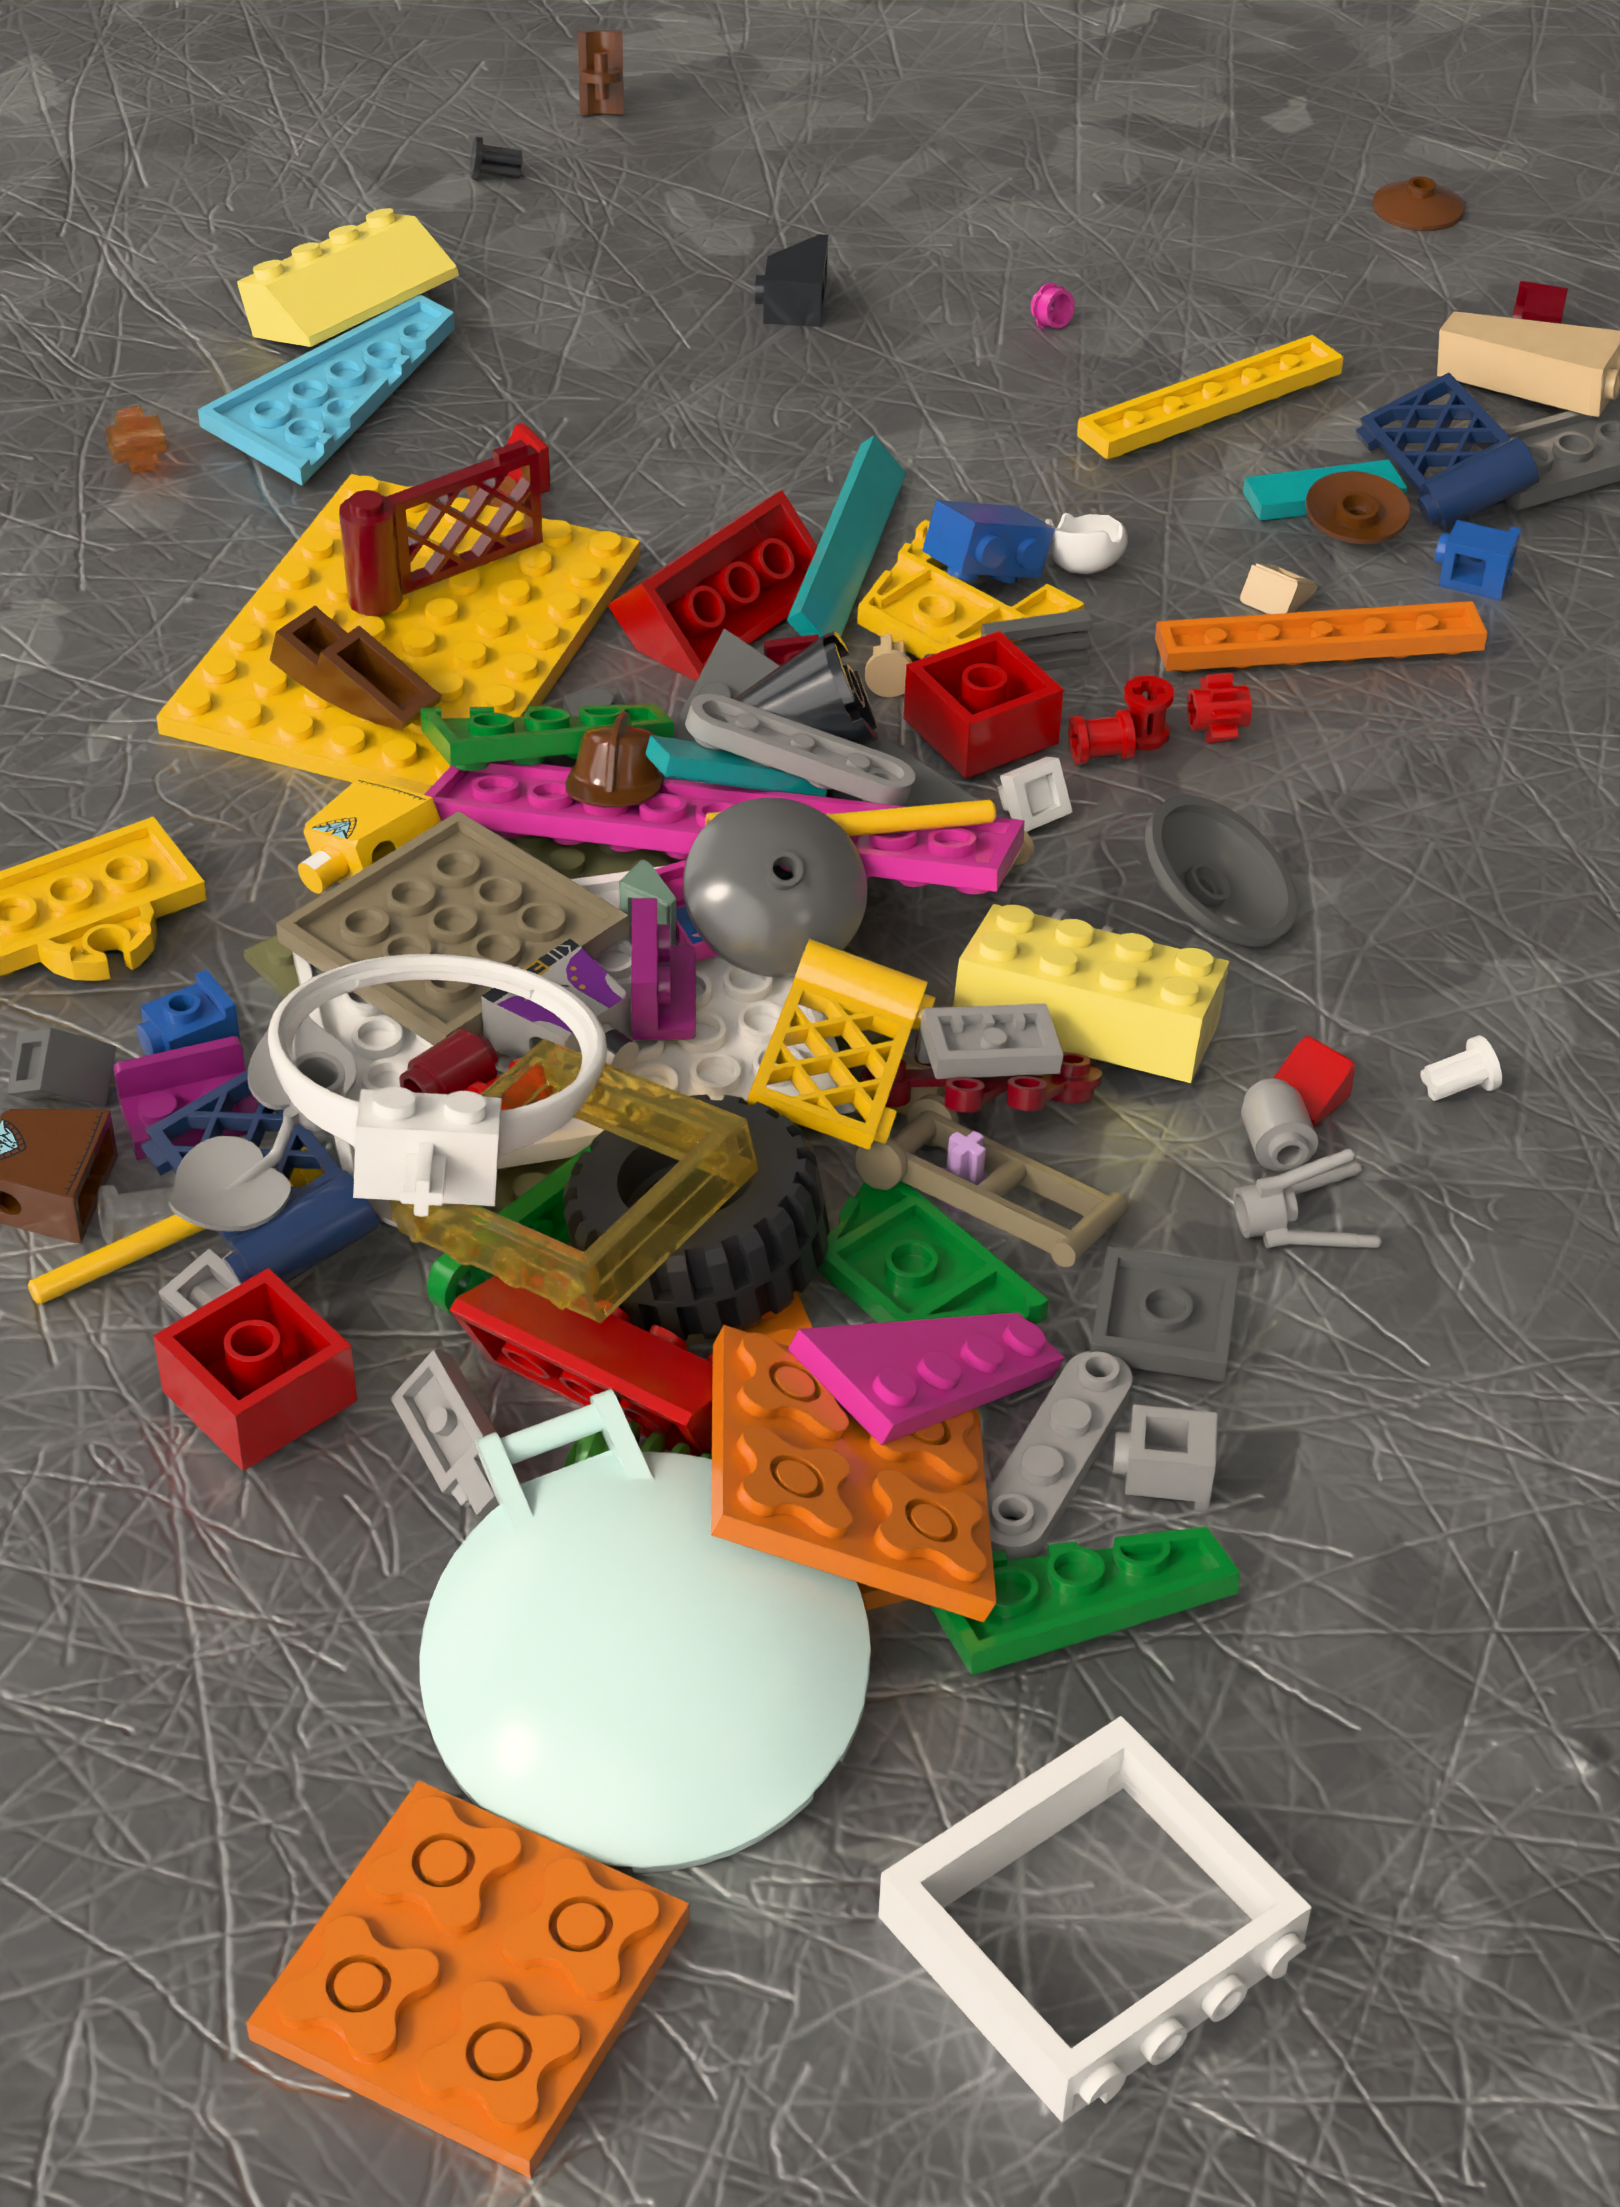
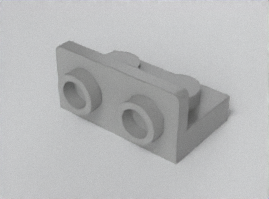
(989, 1041)

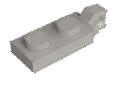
(444, 1425)

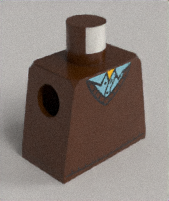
(54, 1168)

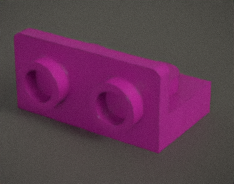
(660, 979)
(170, 1080)

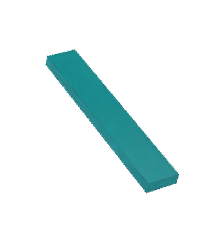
(848, 542)

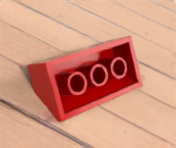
(730, 580)
(580, 1357)

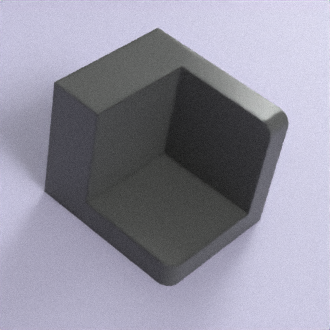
(61, 1066)

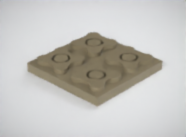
(449, 895)

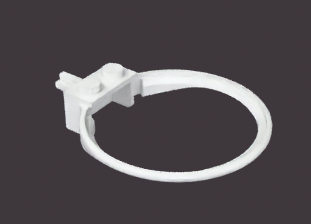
(429, 1144)

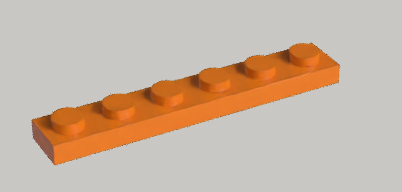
(1320, 636)

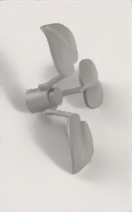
(226, 1179)

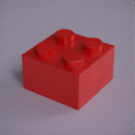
(982, 704)
(255, 1368)

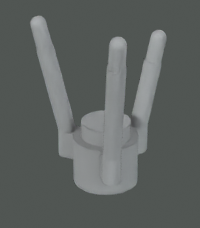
(1271, 1204)

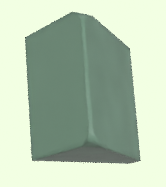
(645, 882)

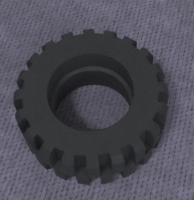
(741, 1257)

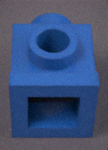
(1477, 559)
(188, 1017)

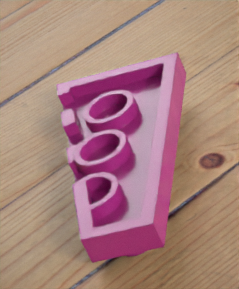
(924, 1370)

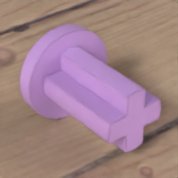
(966, 1159)

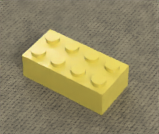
(1104, 990)

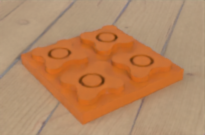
(824, 1493)
(470, 1976)

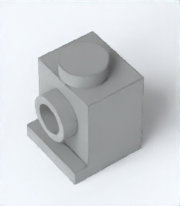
(1168, 1454)

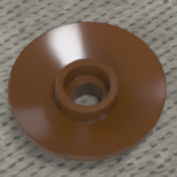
(1418, 205)
(1357, 507)

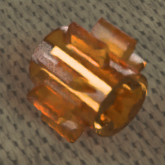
(135, 439)

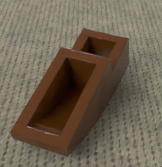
(351, 670)

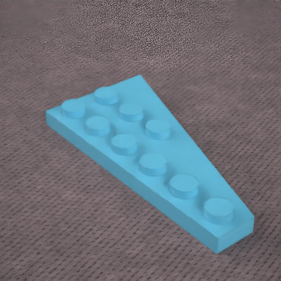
(317, 401)

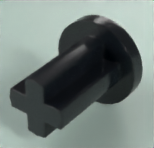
(494, 160)

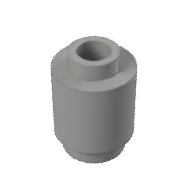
(1278, 1125)

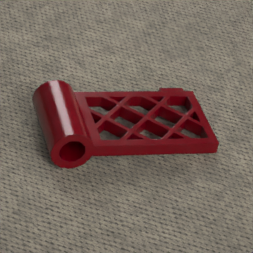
(377, 530)

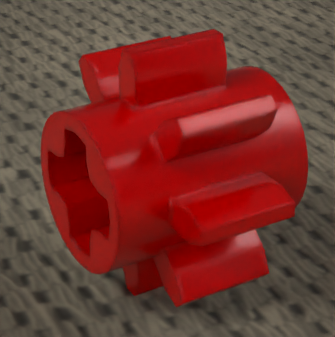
(1219, 708)

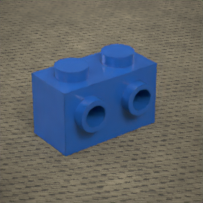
(987, 541)

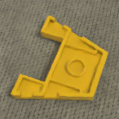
(940, 611)

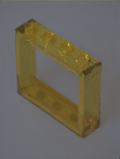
(712, 1165)

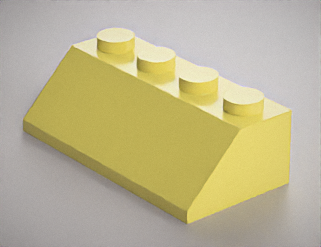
(343, 279)

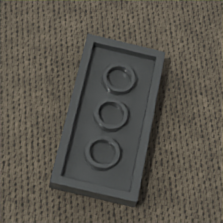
(1570, 454)

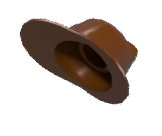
(614, 767)

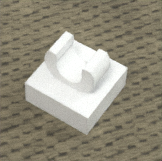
(1035, 793)

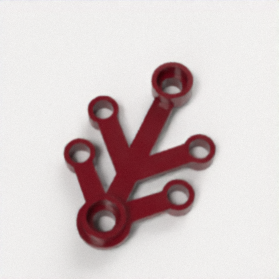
(1024, 1093)

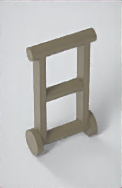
(933, 1125)

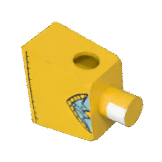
(361, 829)

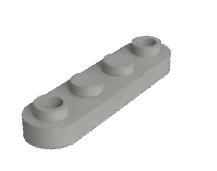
(799, 750)
(1057, 1452)

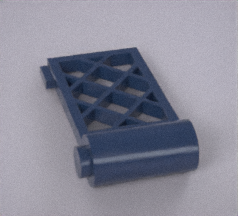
(1472, 477)
(317, 1217)

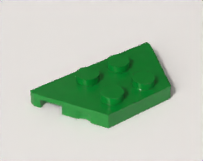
(915, 1263)

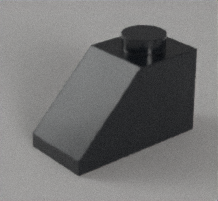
(795, 284)

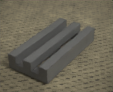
(1053, 651)

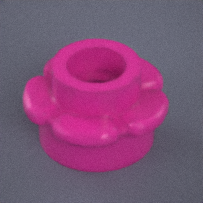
(1052, 306)

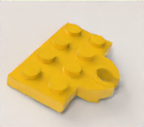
(94, 901)

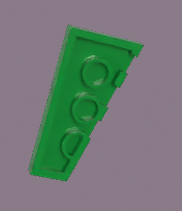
(527, 740)
(1090, 1593)

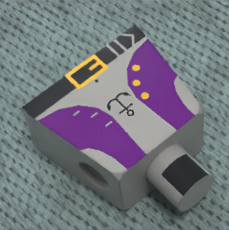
(519, 1024)

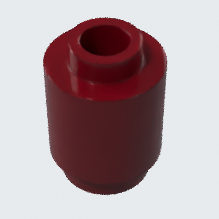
(451, 1065)

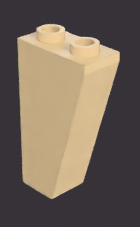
(1533, 360)

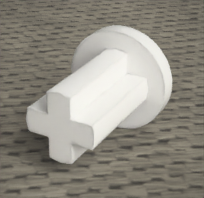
(1464, 1070)

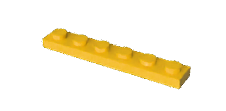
(1209, 397)

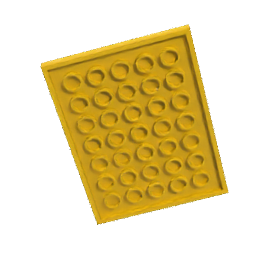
(475, 638)

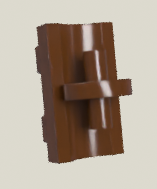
(600, 72)

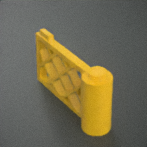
(854, 998)

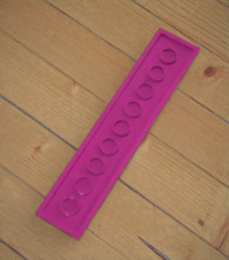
(535, 802)

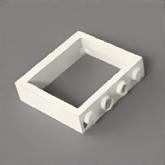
(1024, 1817)

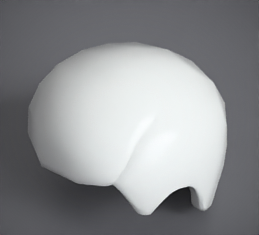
(1087, 543)

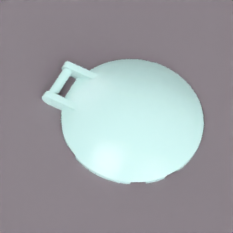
(626, 1667)

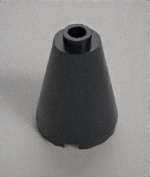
(818, 692)

